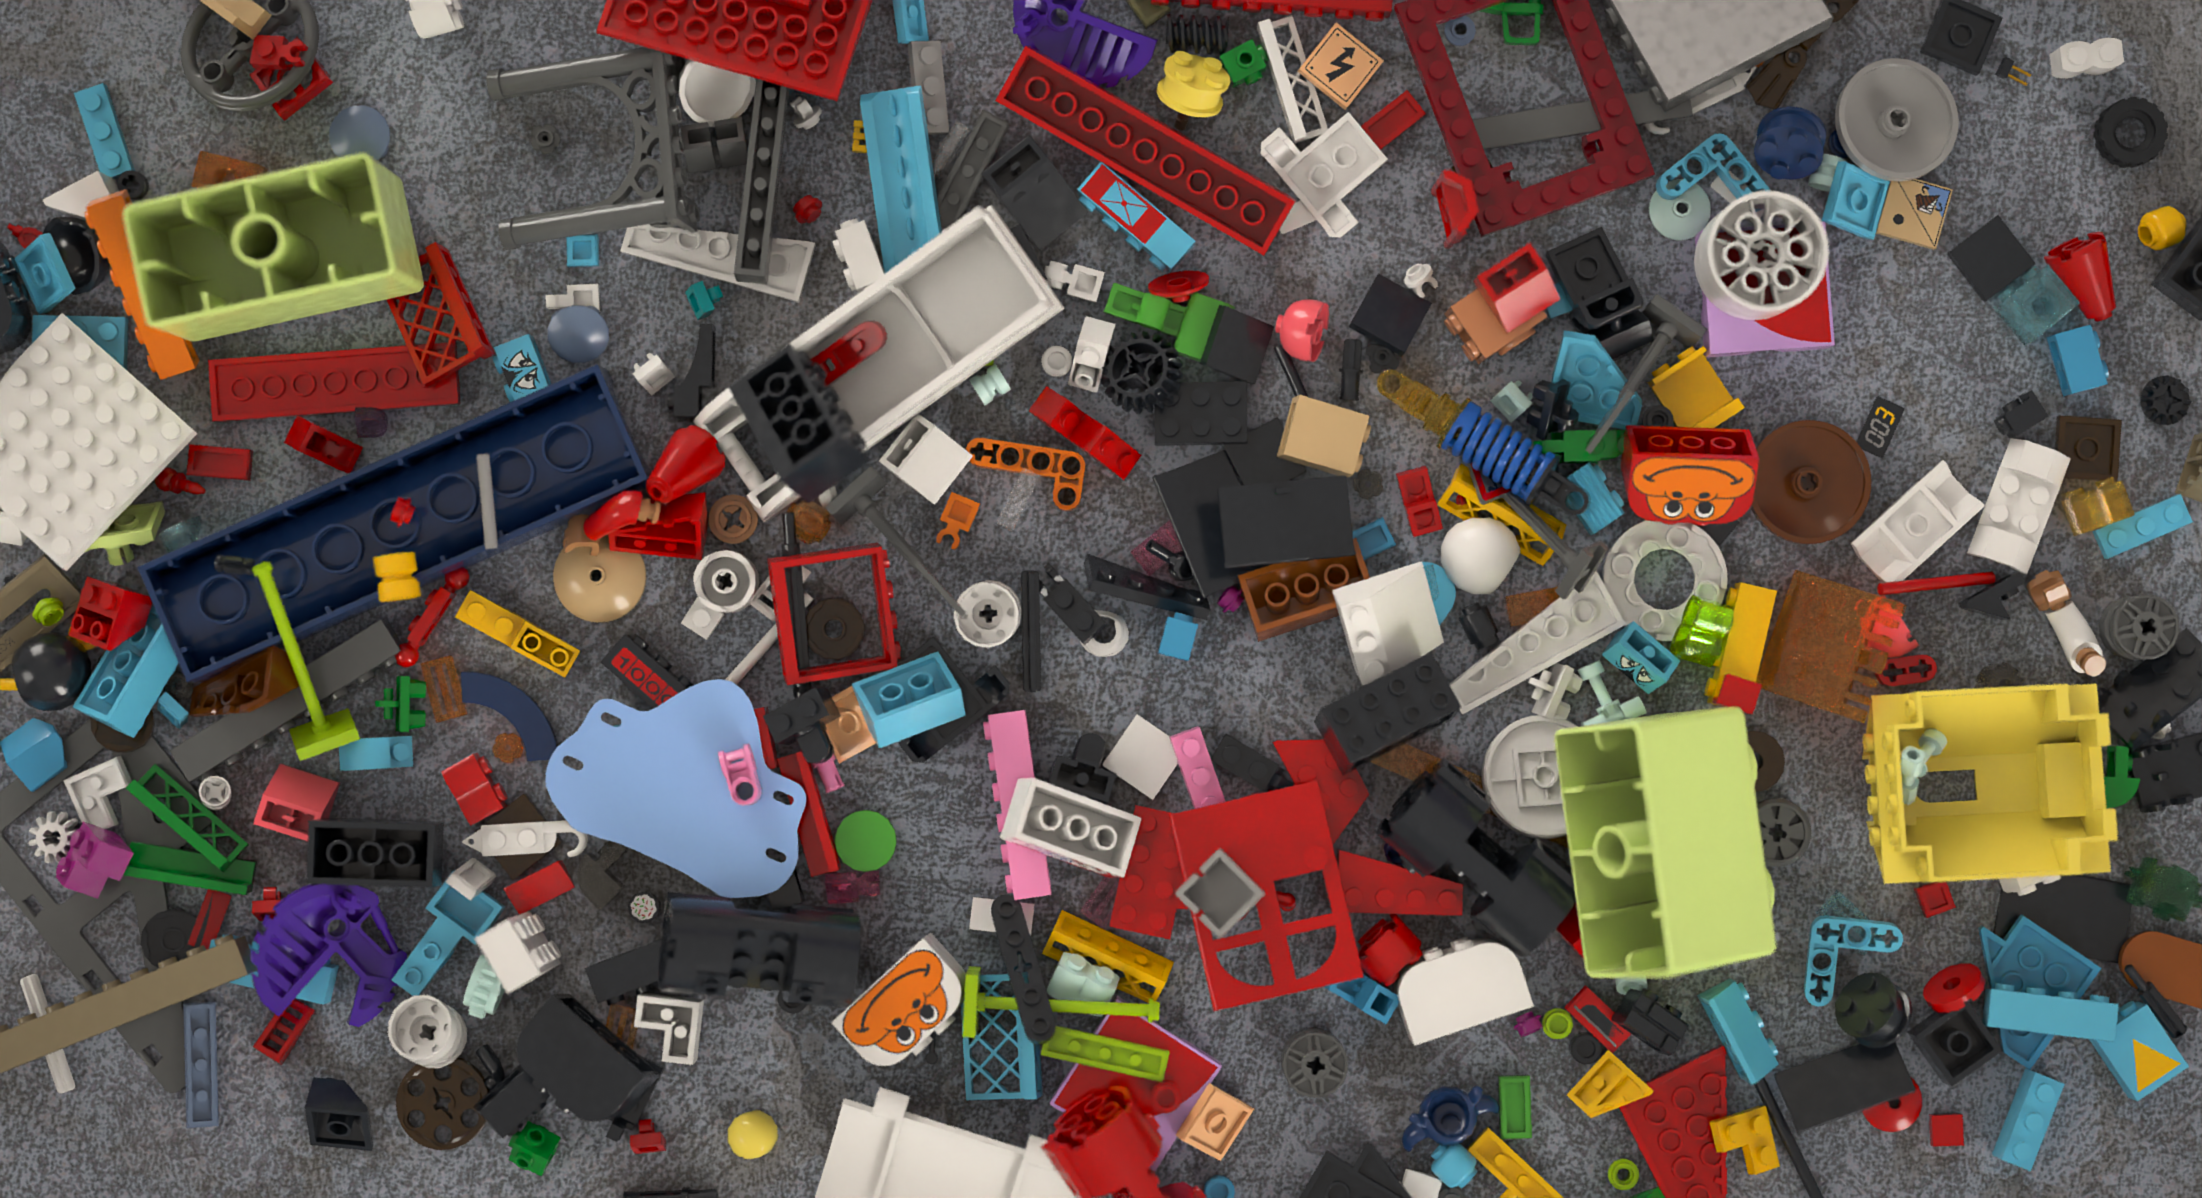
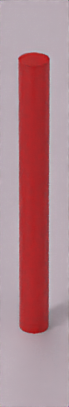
(1936, 583)

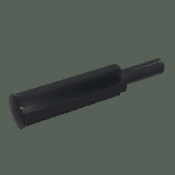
(2157, 1004)

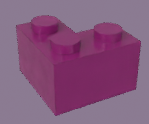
(92, 859)

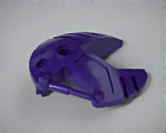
(1084, 42)
(300, 945)

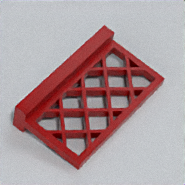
(461, 309)

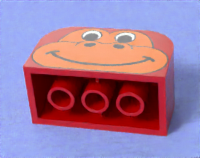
(1689, 473)

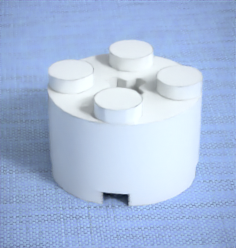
(435, 16)
(709, 587)

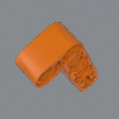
(1026, 455)

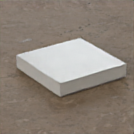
(1143, 757)

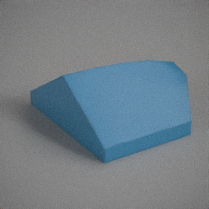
(34, 753)

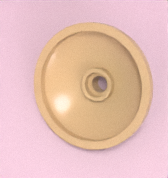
(611, 596)

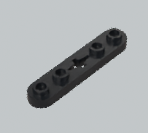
(1032, 996)

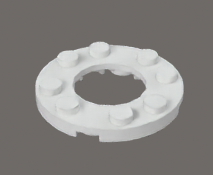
(1648, 536)

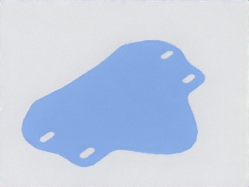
(665, 793)

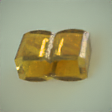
(2096, 507)

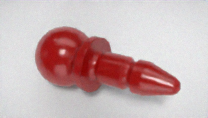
(176, 482)

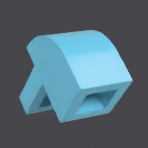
(377, 753)

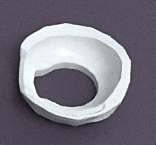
(1114, 646)

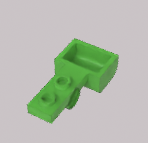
(1187, 324)

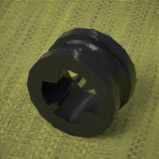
(141, 179)

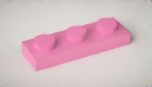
(1197, 768)

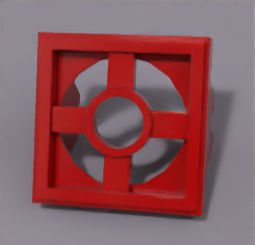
(287, 108)

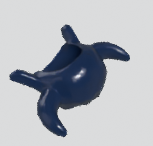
(1448, 1116)

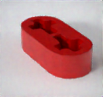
(1907, 677)

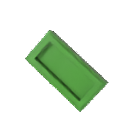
(1514, 1106)

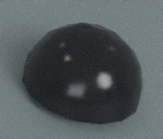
(79, 252)
(50, 671)

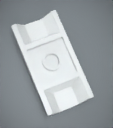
(2019, 504)
(1916, 525)

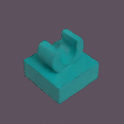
(702, 299)

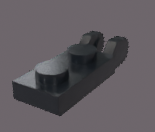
(1072, 607)

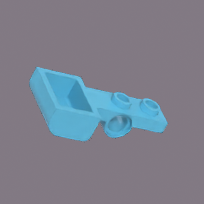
(455, 919)

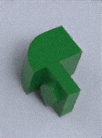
(2117, 784)

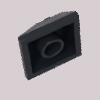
(337, 1116)

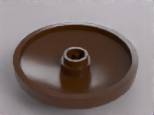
(1810, 482)

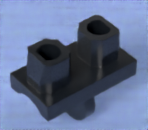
(1556, 410)

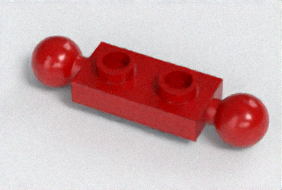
(422, 626)

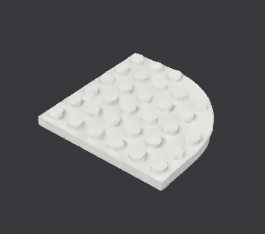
(77, 441)

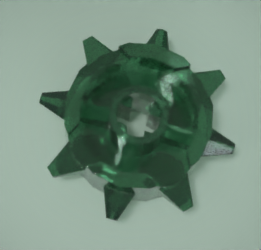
(2164, 889)

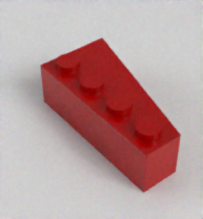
(1392, 889)

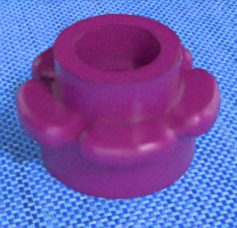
(1230, 599)
(1528, 1024)

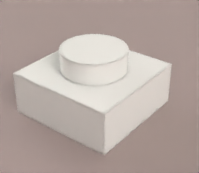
(702, 619)

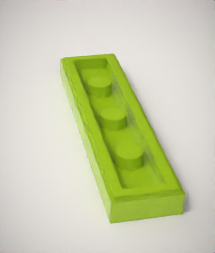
(1107, 1053)

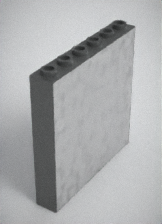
(1702, 43)

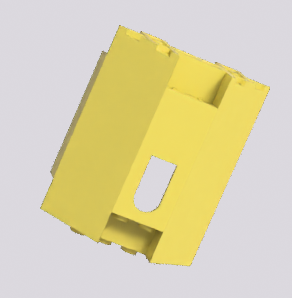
(2033, 776)

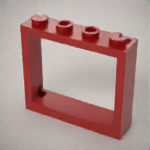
(886, 618)

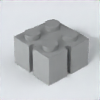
(1221, 893)

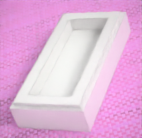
(471, 878)

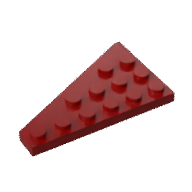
(1676, 1129)

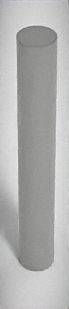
(487, 501)

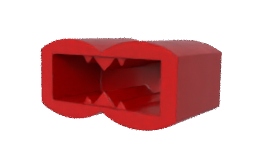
(474, 788)

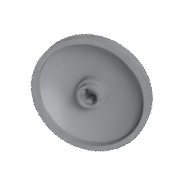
(1896, 119)

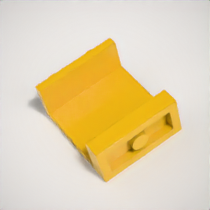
(1693, 391)

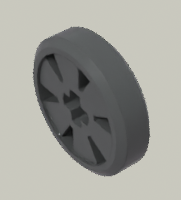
(1795, 827)

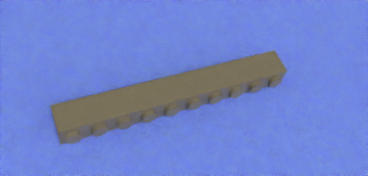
(124, 1002)

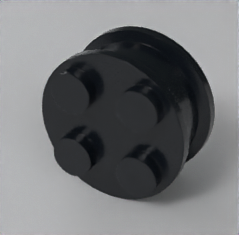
(1873, 1010)

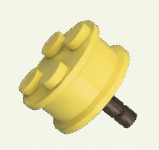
(1192, 86)

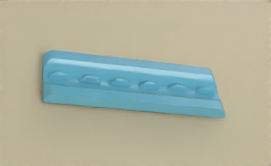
(900, 172)

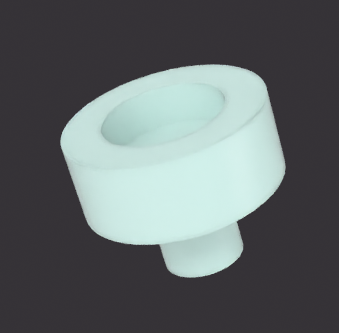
(1626, 984)

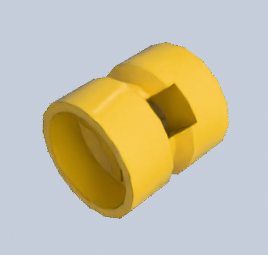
(397, 577)

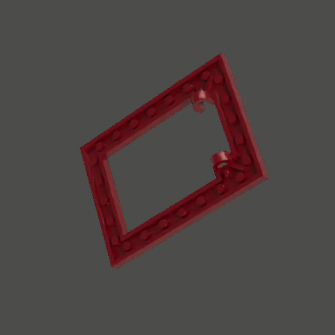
(1498, 199)

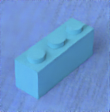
(2028, 1119)

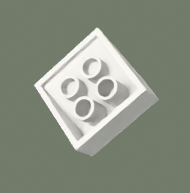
(1388, 621)

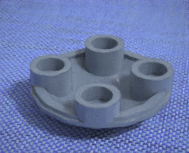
(359, 131)
(578, 333)

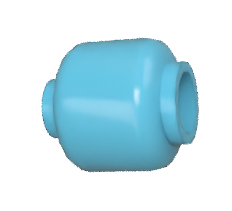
(1453, 1165)

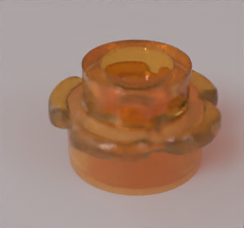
(499, 747)

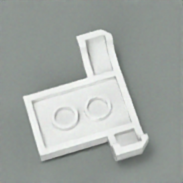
(1326, 170)

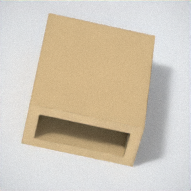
(1324, 436)

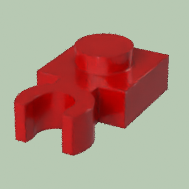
(274, 51)

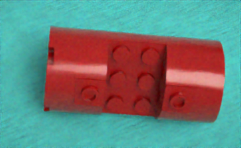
(1107, 1149)

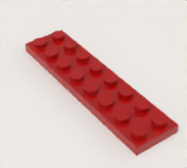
(326, 383)

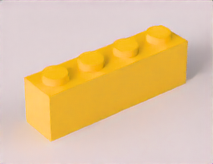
(1746, 639)

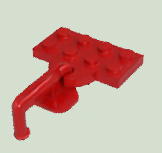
(1153, 875)

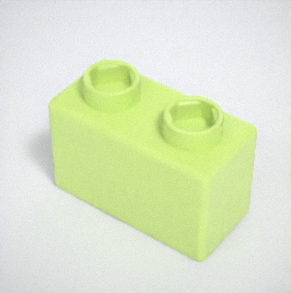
(273, 248)
(1665, 843)

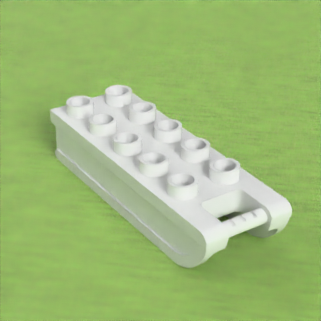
(944, 320)

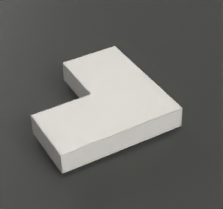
(90, 791)

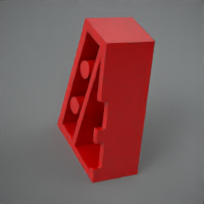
(678, 531)

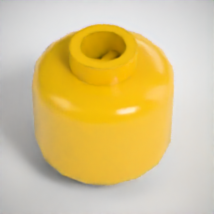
(2162, 228)

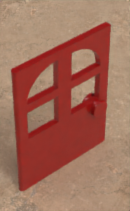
(1270, 840)

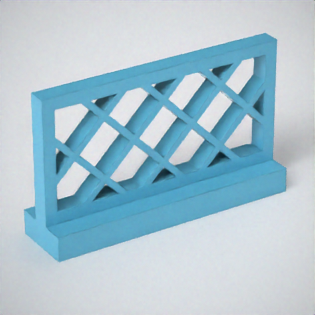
(1028, 1054)

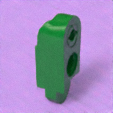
(1572, 446)

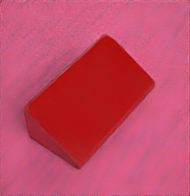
(539, 887)

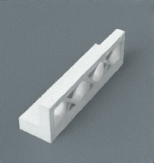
(1282, 83)

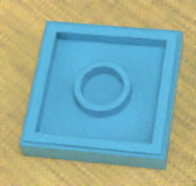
(1855, 200)
(44, 273)

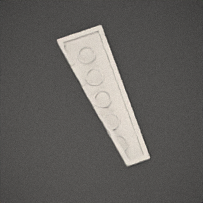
(715, 254)
(1540, 643)

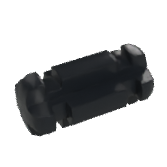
(234, 564)

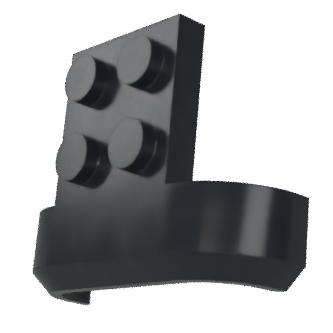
(977, 701)

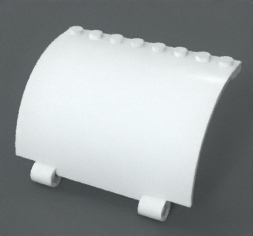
(904, 1155)

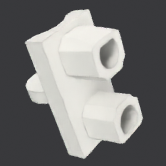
(1551, 689)

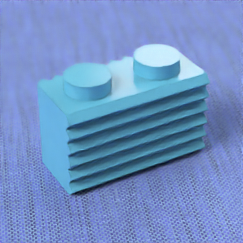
(1604, 504)

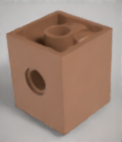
(1482, 331)

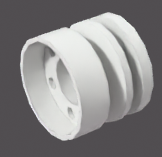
(976, 627)
(412, 1027)

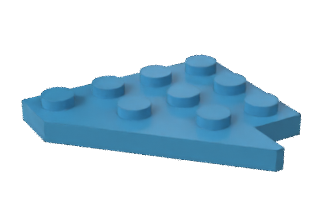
(2034, 960)

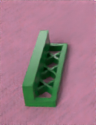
(179, 826)
(189, 869)

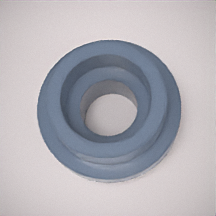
(1453, 37)

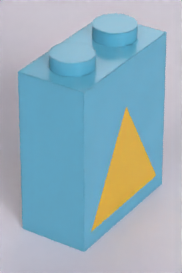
(2142, 1052)

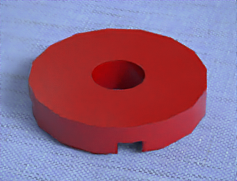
(1953, 987)

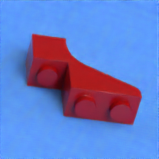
(1085, 432)

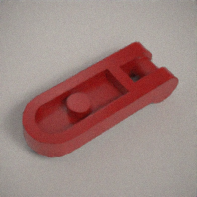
(851, 349)

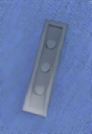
(200, 1064)

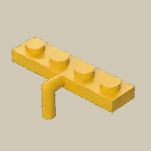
(1510, 1168)

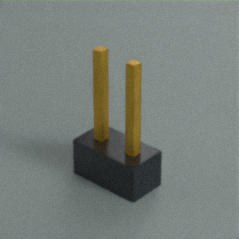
(2005, 67)

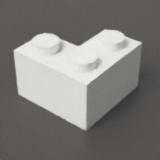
(679, 1018)

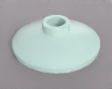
(1677, 225)

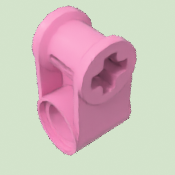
(740, 772)

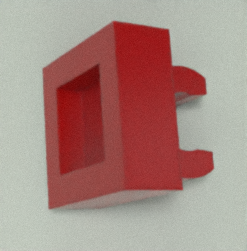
(264, 907)
(648, 1139)

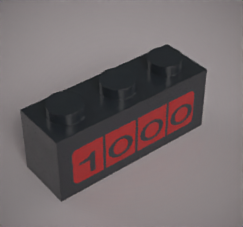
(643, 672)

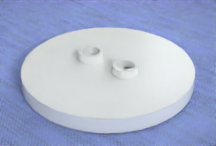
(1524, 777)

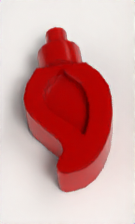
(25, 235)

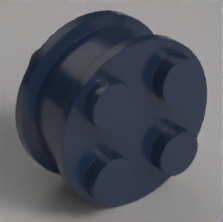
(1790, 143)

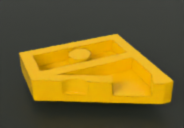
(1607, 1087)

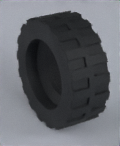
(2154, 126)

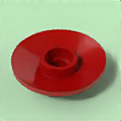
(1178, 284)
(1897, 1118)

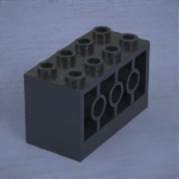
(800, 423)
(1387, 713)

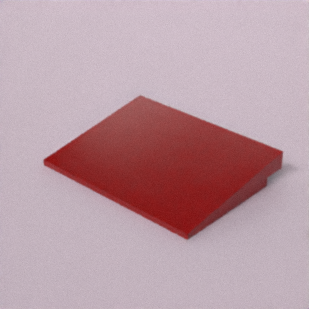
(776, 41)

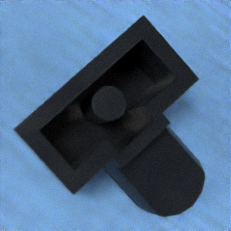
(804, 722)
(1083, 771)

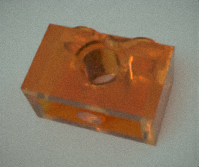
(213, 168)

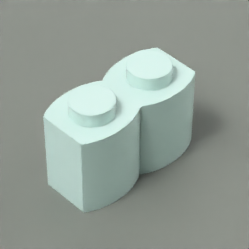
(1081, 981)

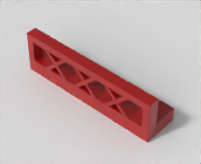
(814, 824)

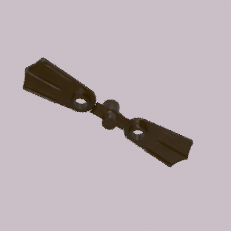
(1778, 76)

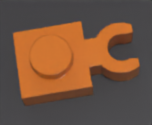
(958, 515)

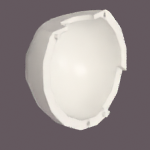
(713, 93)
(1479, 554)

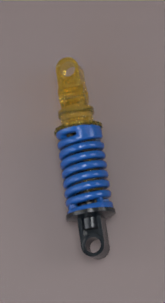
(1484, 445)

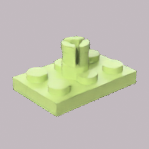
(134, 526)

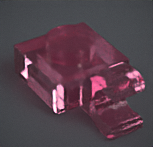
(847, 887)

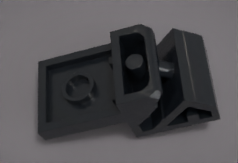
(1601, 294)

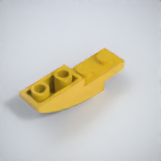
(517, 633)

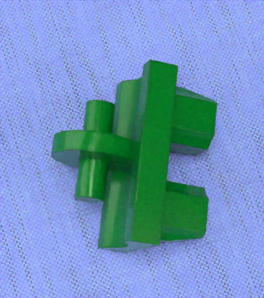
(405, 689)

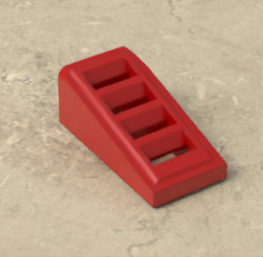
(287, 1046)

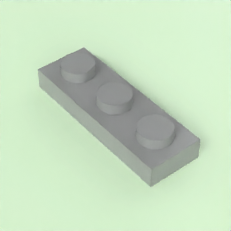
(927, 71)

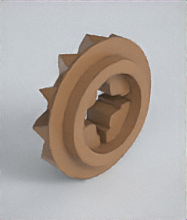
(718, 520)

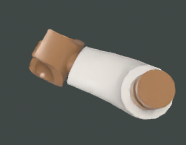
(2070, 626)

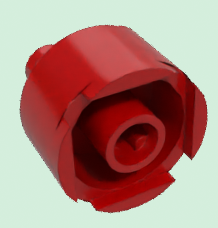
(1388, 949)

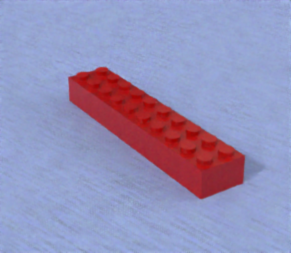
(1145, 150)

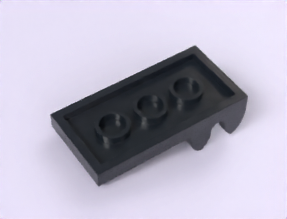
(2154, 692)
(2168, 772)

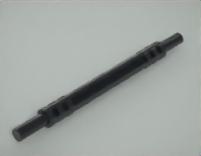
(795, 592)

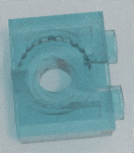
(2017, 308)

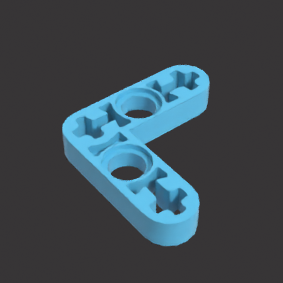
(1709, 162)
(1830, 947)

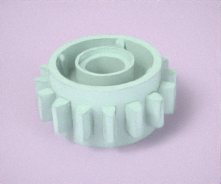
(483, 990)

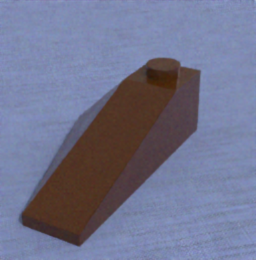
(245, 685)

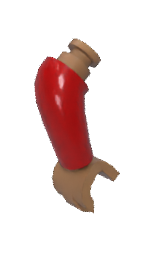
(614, 514)

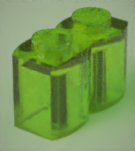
(1702, 631)

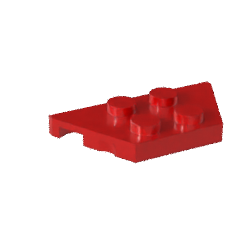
(1340, 794)

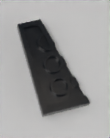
(1137, 587)

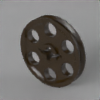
(433, 1115)

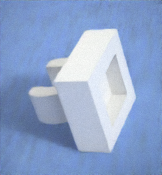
(653, 374)

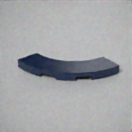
(516, 707)

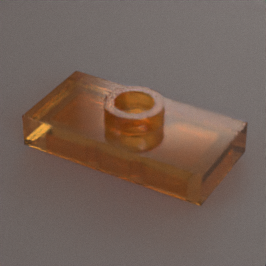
(1527, 605)

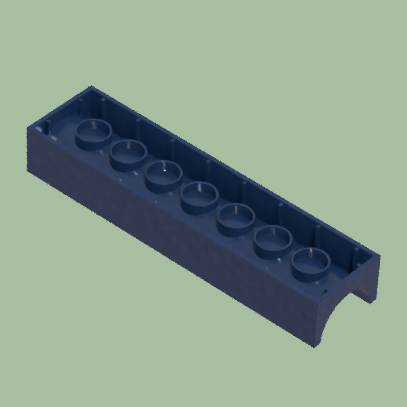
(549, 460)

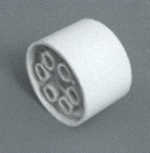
(1738, 298)

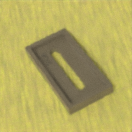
(38, 576)

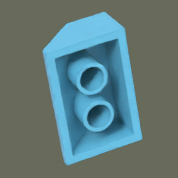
(909, 699)
(1739, 1030)

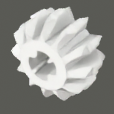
(44, 836)

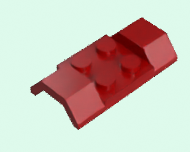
(1456, 205)

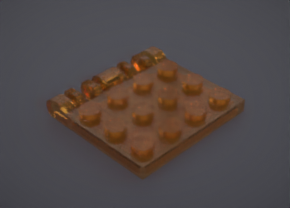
(1824, 643)

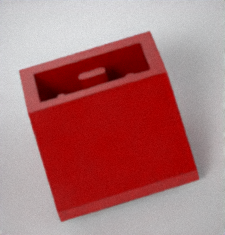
(1517, 288)
(109, 613)

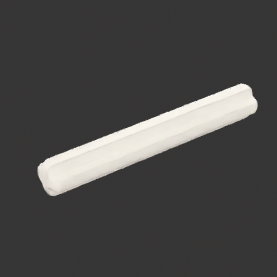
(57, 1060)

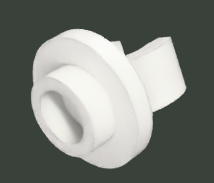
(807, 115)
(1417, 276)

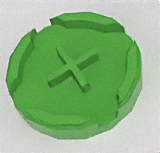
(865, 840)

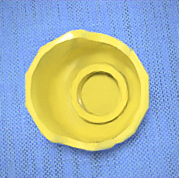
(752, 1134)

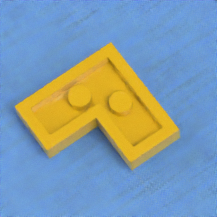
(1751, 1132)

